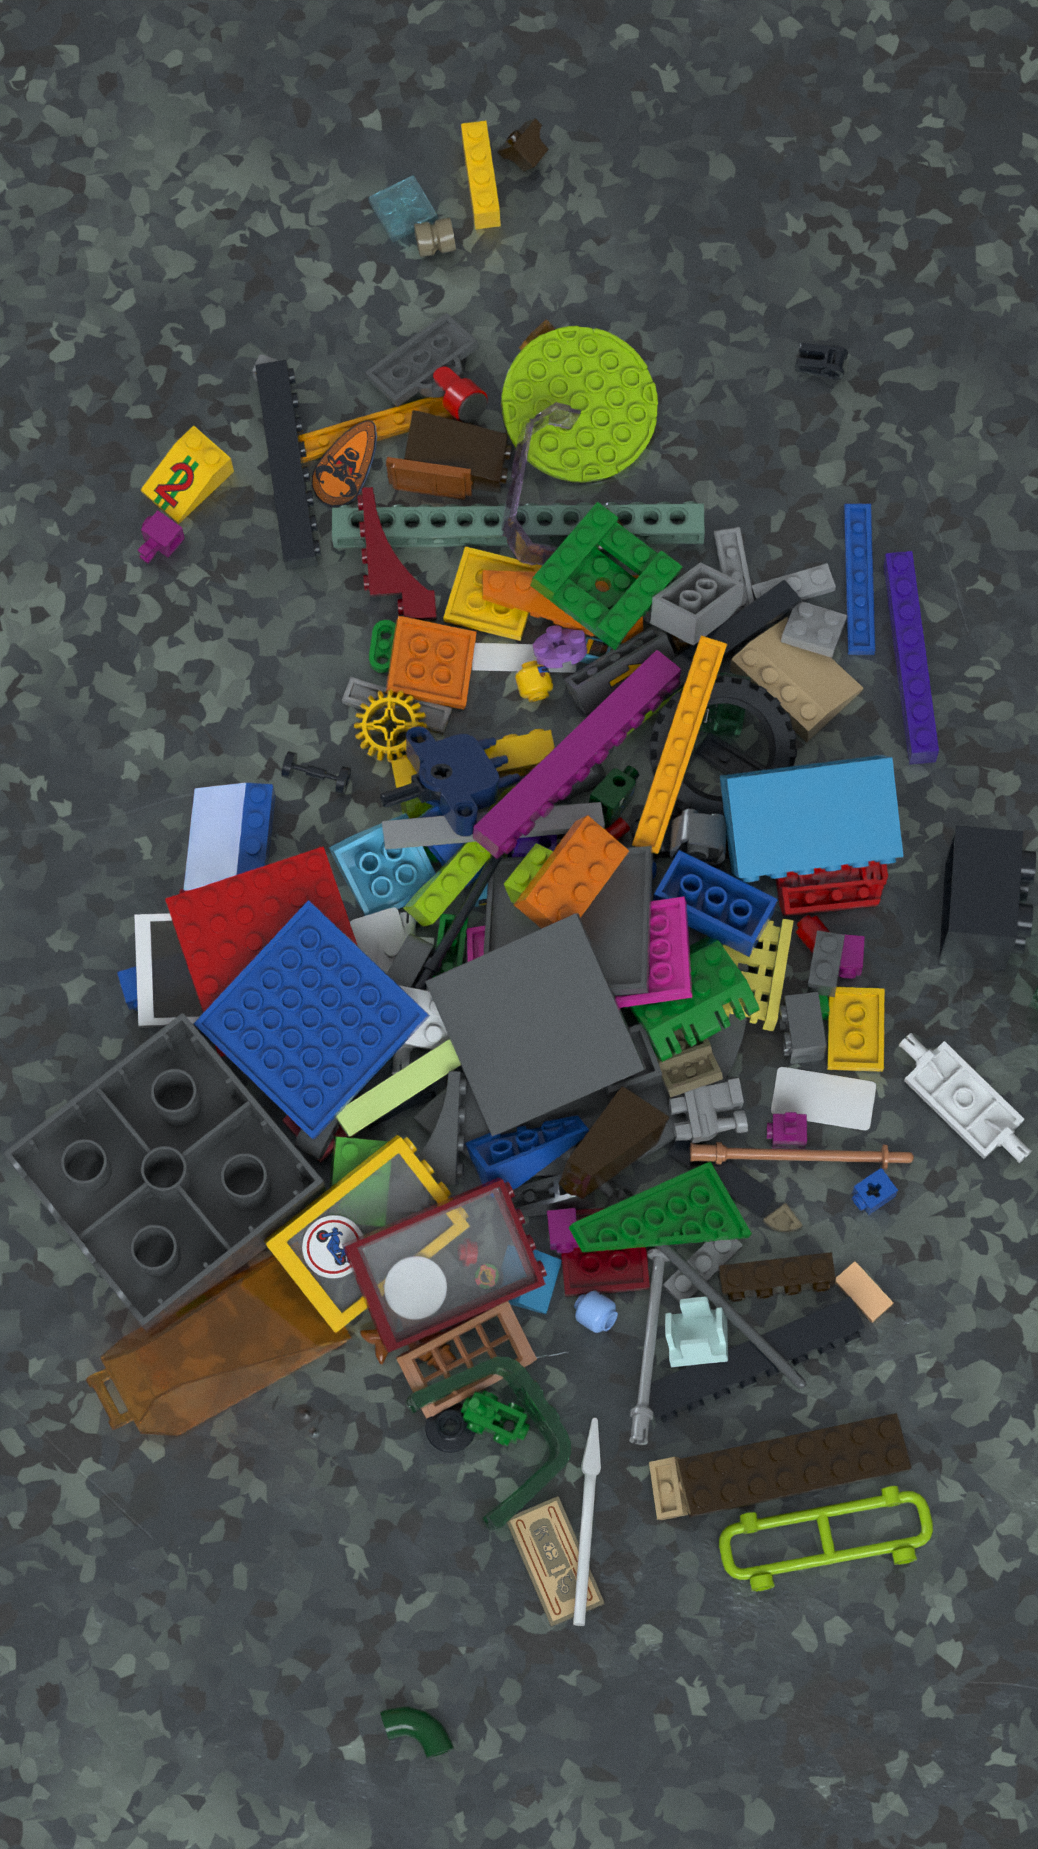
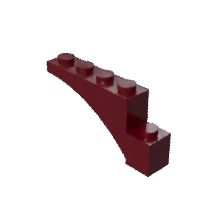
(385, 571)

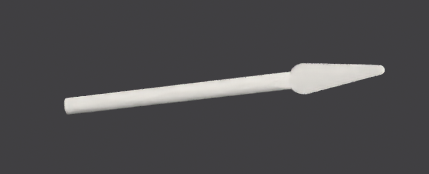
(591, 1467)

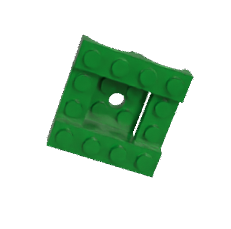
(577, 565)

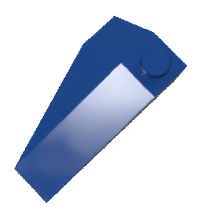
(526, 1152)

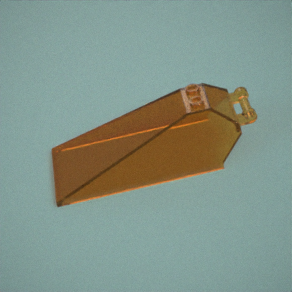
(214, 1352)

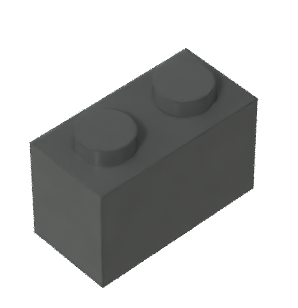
(826, 963)

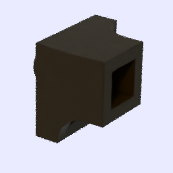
(524, 146)

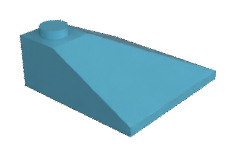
(381, 876)

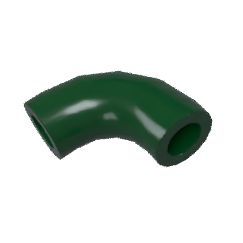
(420, 1726)

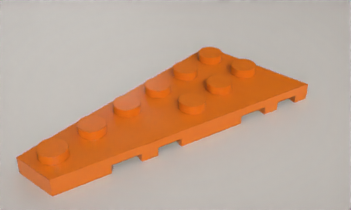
(514, 591)

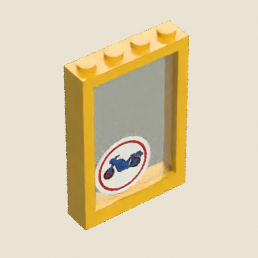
(369, 1197)

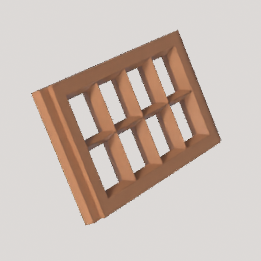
(513, 1333)

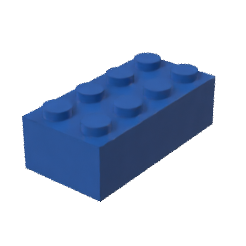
(718, 902)

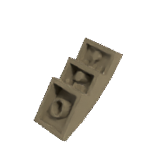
(689, 1068)

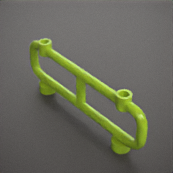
(761, 1576)

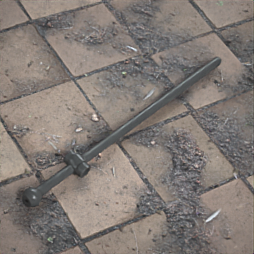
(616, 1196)

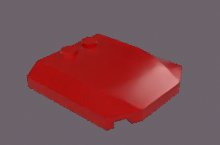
(831, 889)

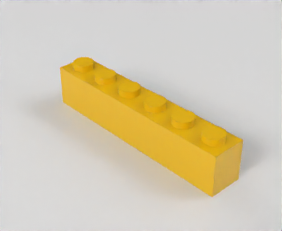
(522, 751)

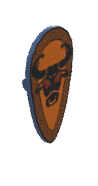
(345, 465)

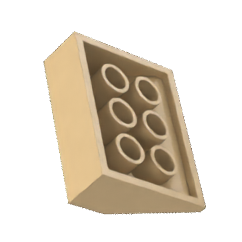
(803, 681)

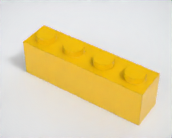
(480, 175)

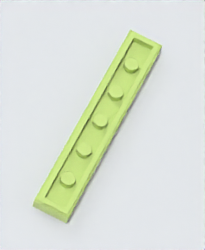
(398, 1088)

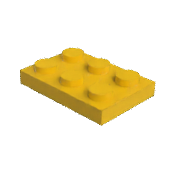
(856, 1029)

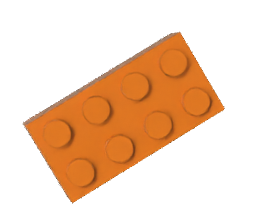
(572, 874)

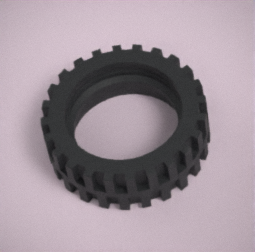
(742, 694)

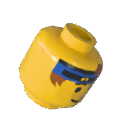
(534, 681)

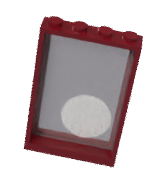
(445, 1264)

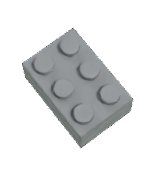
(696, 603)

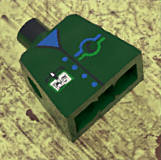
(615, 793)

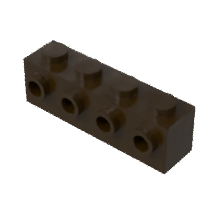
(776, 1276)

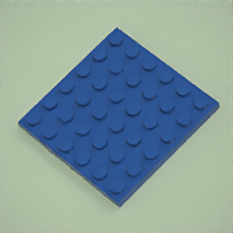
(311, 1019)

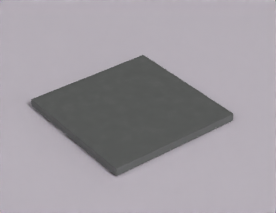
(615, 920)
(535, 1024)

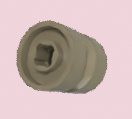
(434, 237)

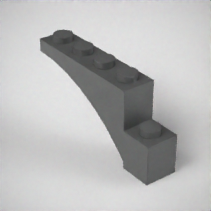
(446, 1141)

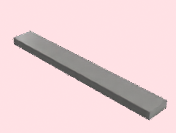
(437, 831)

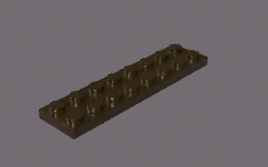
(793, 1465)

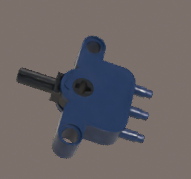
(452, 776)

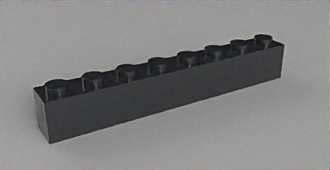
(287, 466)
(746, 1363)

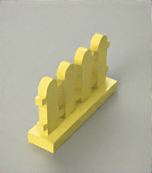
(765, 960)

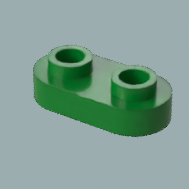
(381, 647)

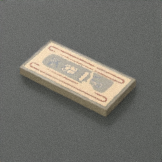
(551, 1559)

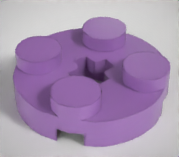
(560, 646)

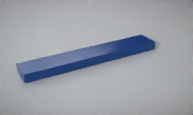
(859, 579)

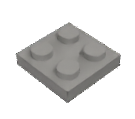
(814, 628)

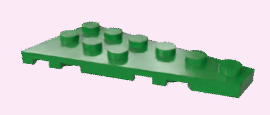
(675, 1212)

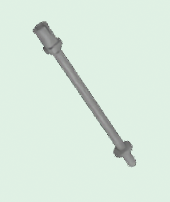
(641, 1412)

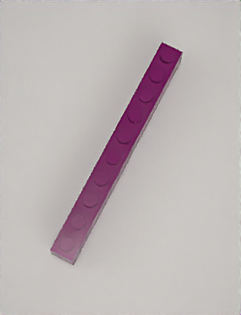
(577, 754)

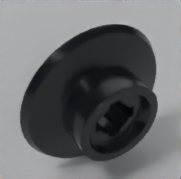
(444, 1439)

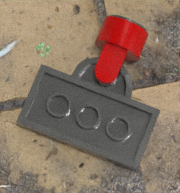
(433, 368)

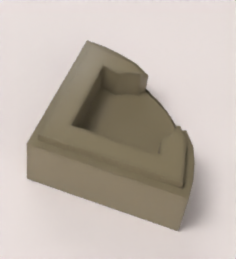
(783, 1220)

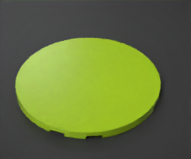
(590, 374)

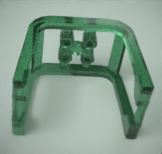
(538, 1409)

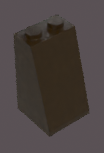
(460, 445)
(615, 1141)

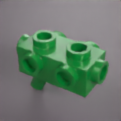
(487, 1414)

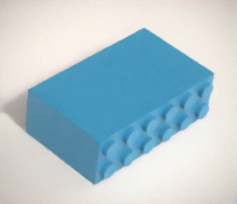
(811, 817)

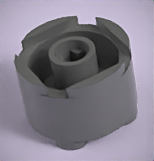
(699, 836)

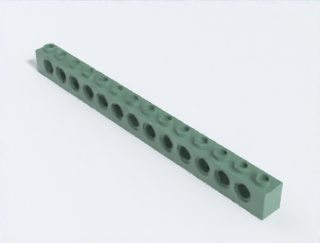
(479, 534)

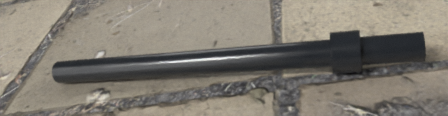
(433, 965)

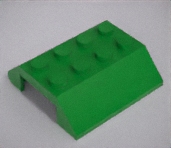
(714, 984)

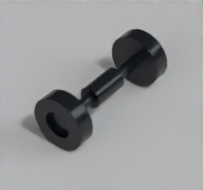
(290, 765)

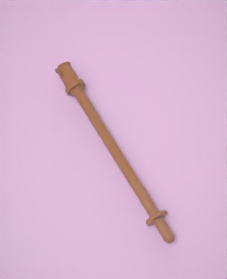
(719, 1153)

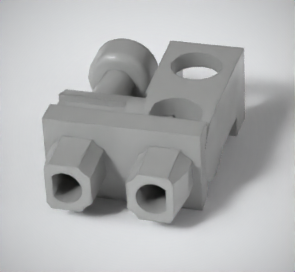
(702, 1108)

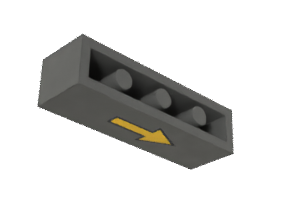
(603, 676)

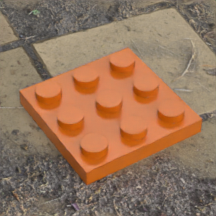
(431, 662)

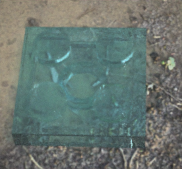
(402, 207)

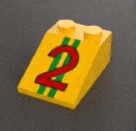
(187, 475)

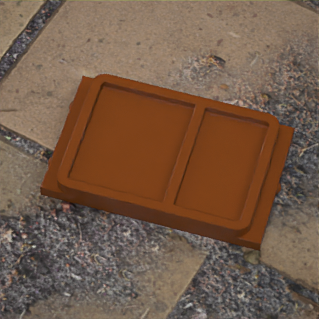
(429, 478)

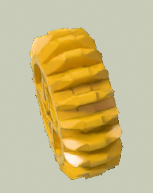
(390, 737)

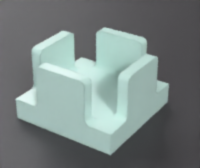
(696, 1333)

